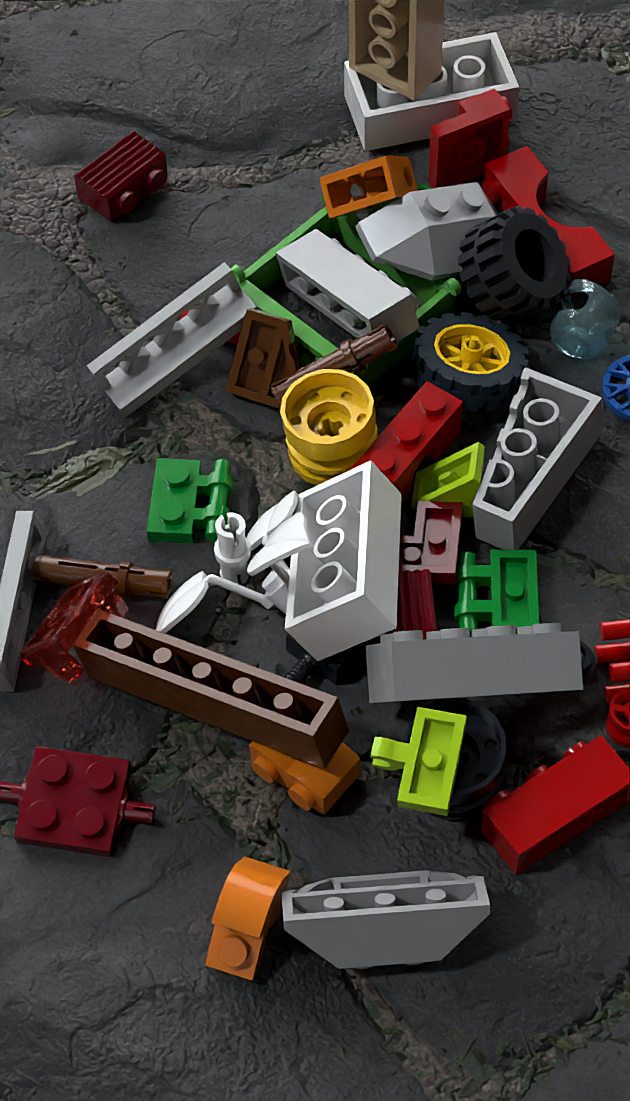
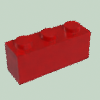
(556, 803)

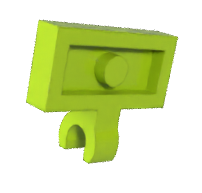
(427, 761)

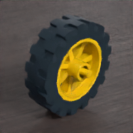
(481, 361)

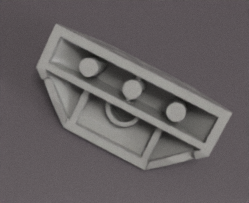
(426, 229)
(385, 916)

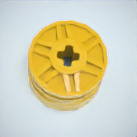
(327, 423)

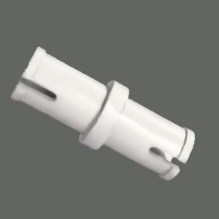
(232, 548)

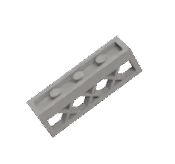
(176, 343)

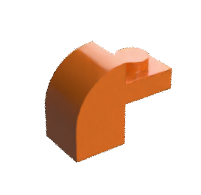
(243, 916)

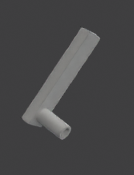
(17, 593)

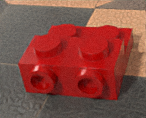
(469, 140)

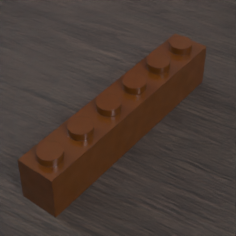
(213, 688)

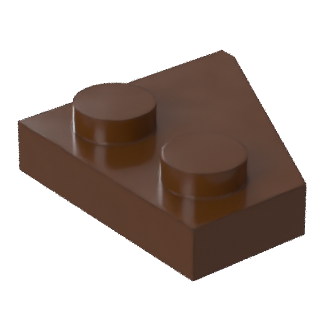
(263, 356)

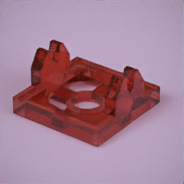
(66, 623)

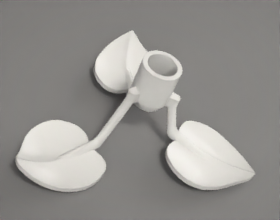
(280, 537)

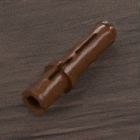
(350, 357)
(131, 578)

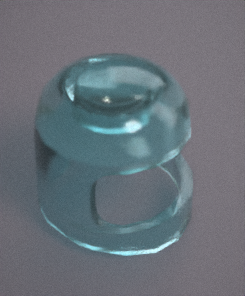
(585, 331)

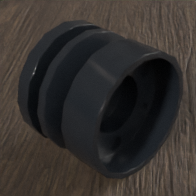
(481, 758)

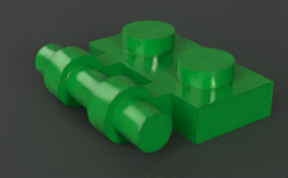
(175, 500)
(512, 589)

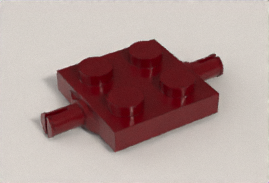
(74, 801)

